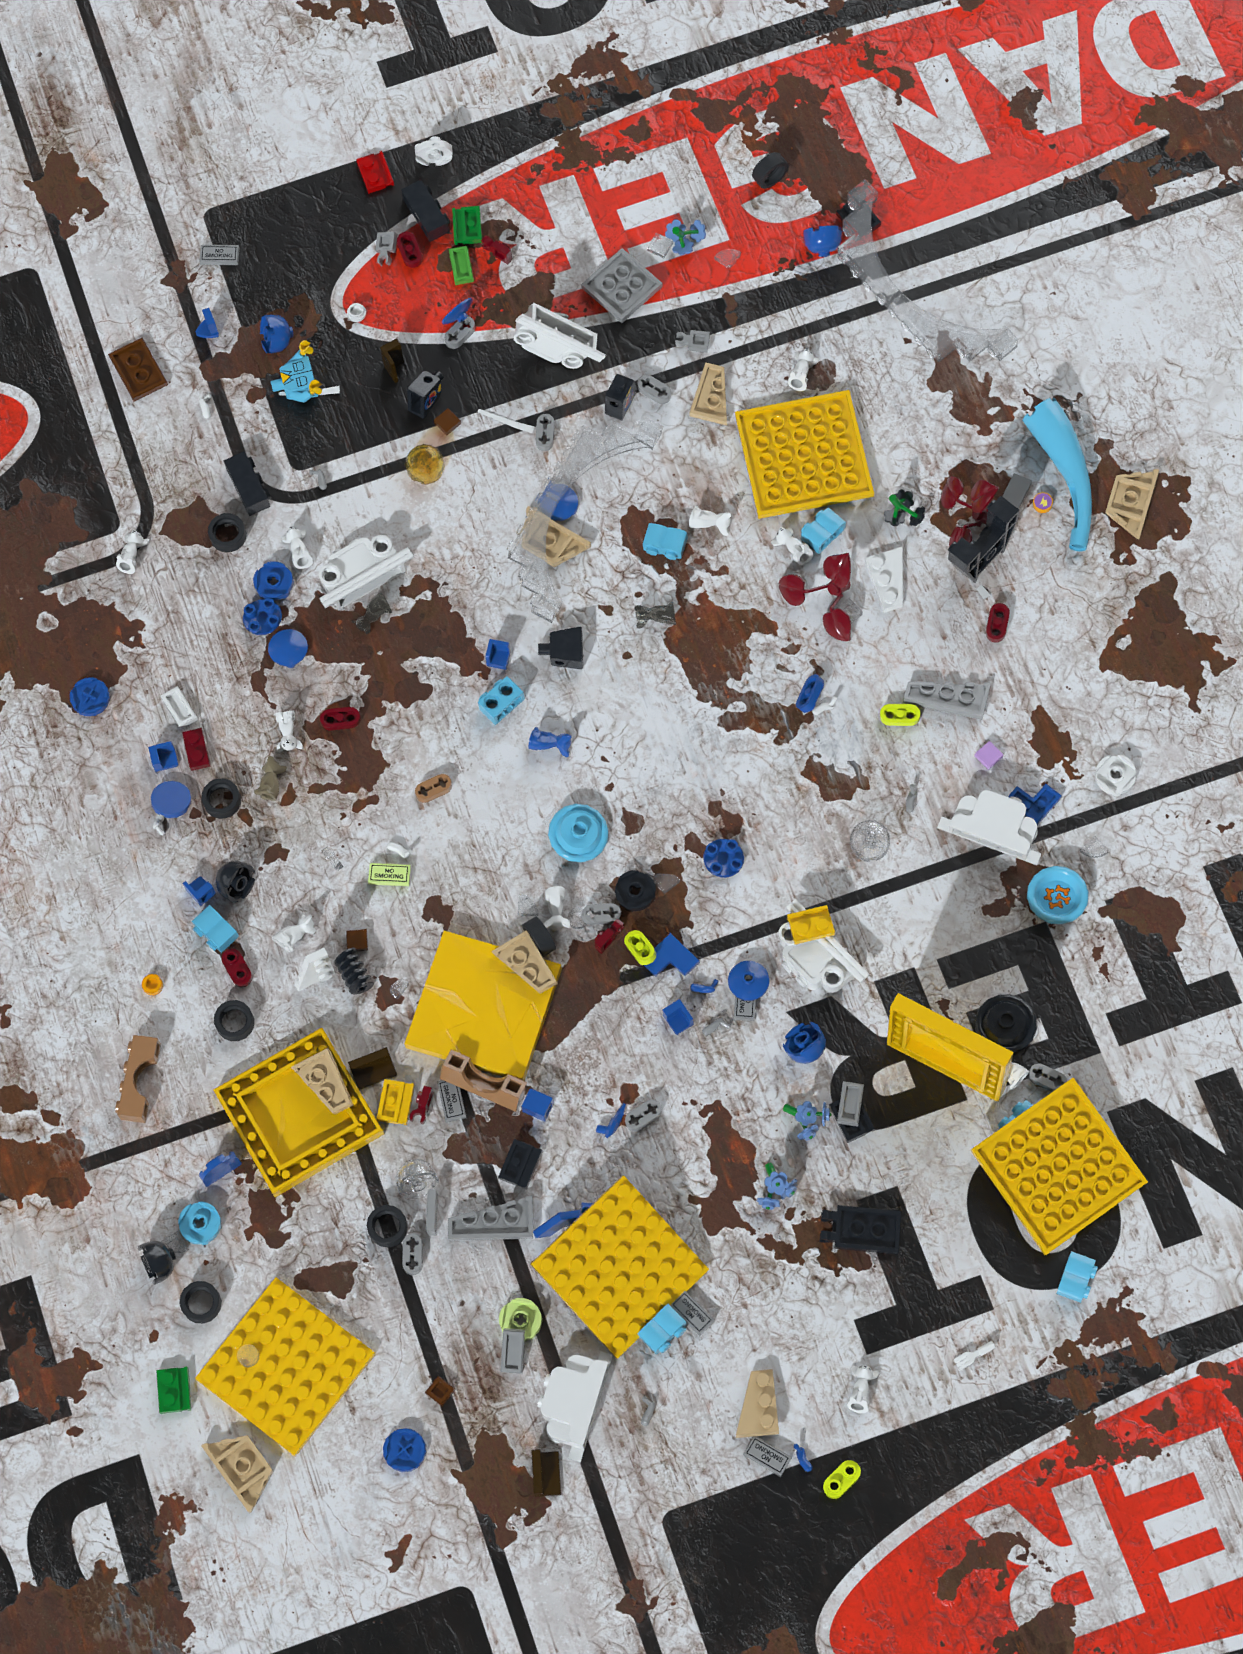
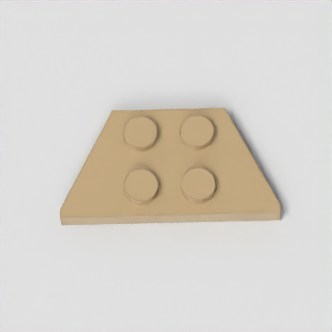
(1131, 500)
(562, 543)
(241, 1467)

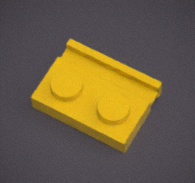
(810, 924)
(395, 1102)

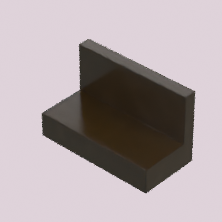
(392, 357)
(372, 1068)
(546, 1473)

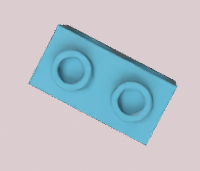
(504, 703)

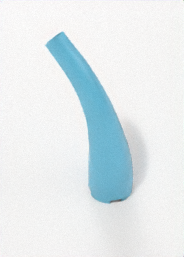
(1058, 439)

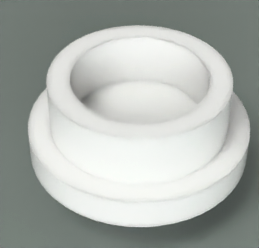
(356, 312)

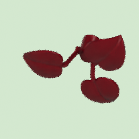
(981, 496)
(837, 569)

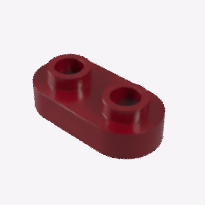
(409, 251)
(996, 623)
(340, 718)
(235, 967)

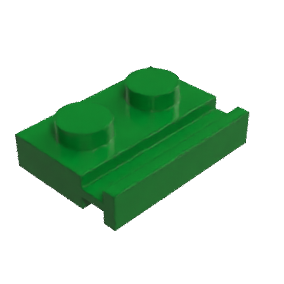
(467, 225)
(173, 1390)

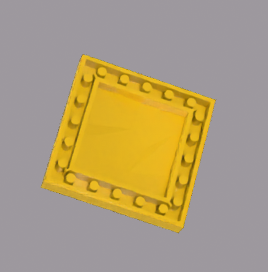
(479, 1009)
(948, 1047)
(285, 1121)

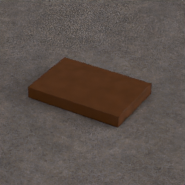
(138, 369)

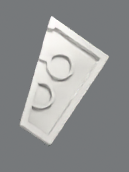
(887, 577)
(315, 968)

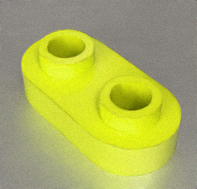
(900, 714)
(641, 948)
(843, 1479)

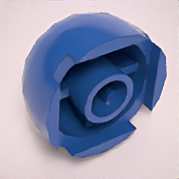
(823, 240)
(275, 332)
(805, 1043)

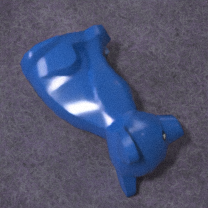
(545, 740)

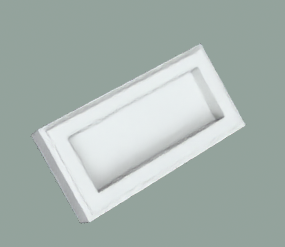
(179, 707)

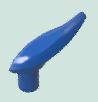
(614, 1123)

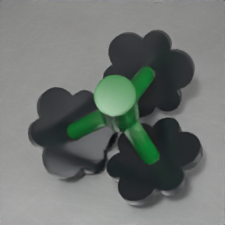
(903, 501)

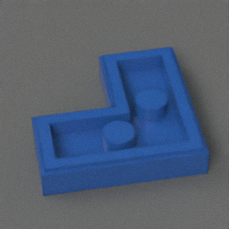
(1040, 805)
(672, 952)
(557, 1222)

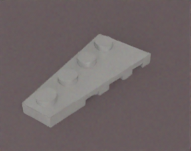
(958, 699)
(503, 1221)

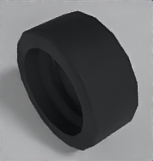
(770, 170)
(222, 519)
(215, 785)
(540, 935)
(234, 1005)
(378, 1212)
(189, 1290)

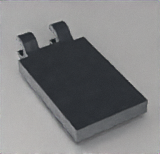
(863, 1229)

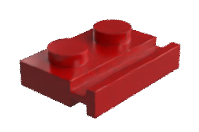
(375, 172)

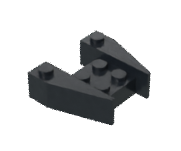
(993, 539)

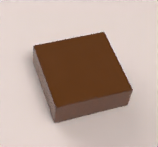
(447, 421)
(357, 939)
(440, 1391)

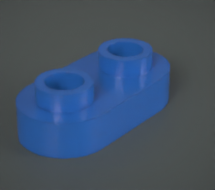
(810, 693)

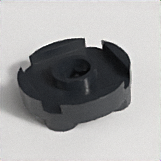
(631, 901)

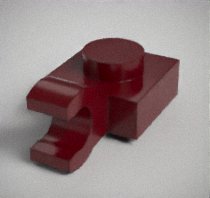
(424, 1100)

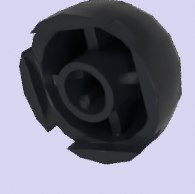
(235, 880)
(157, 1260)

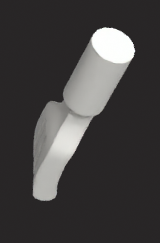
(968, 1358)

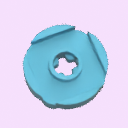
(204, 1234)

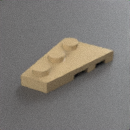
(710, 396)
(526, 961)
(325, 1080)
(759, 1406)

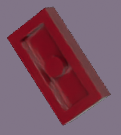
(196, 749)

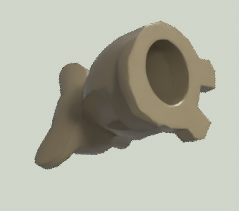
(269, 782)

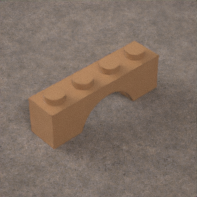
(142, 1053)
(462, 1073)

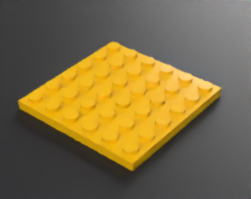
(804, 454)
(1059, 1166)
(619, 1266)
(300, 1369)

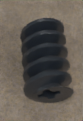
(351, 972)

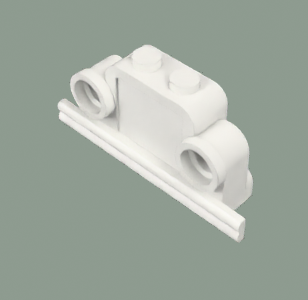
(555, 337)
(360, 569)
(995, 823)
(818, 961)
(573, 1400)

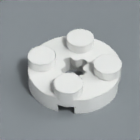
(433, 151)
(1115, 786)

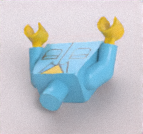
(298, 377)

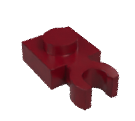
(499, 250)
(605, 938)

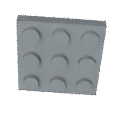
(621, 285)

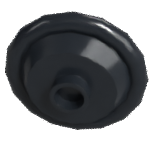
(1006, 1022)

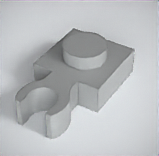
(385, 244)
(696, 341)

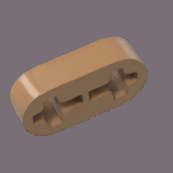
(430, 784)

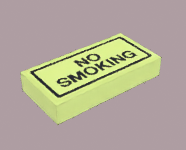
(389, 874)

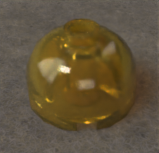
(425, 464)

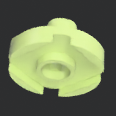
(523, 1307)

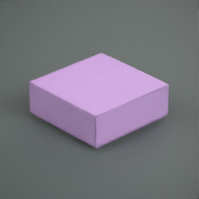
(988, 755)

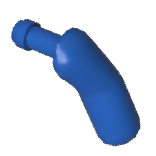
(702, 988)
(801, 1455)

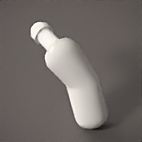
(205, 408)
(824, 706)
(159, 819)
(399, 849)

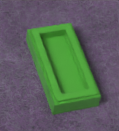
(461, 265)

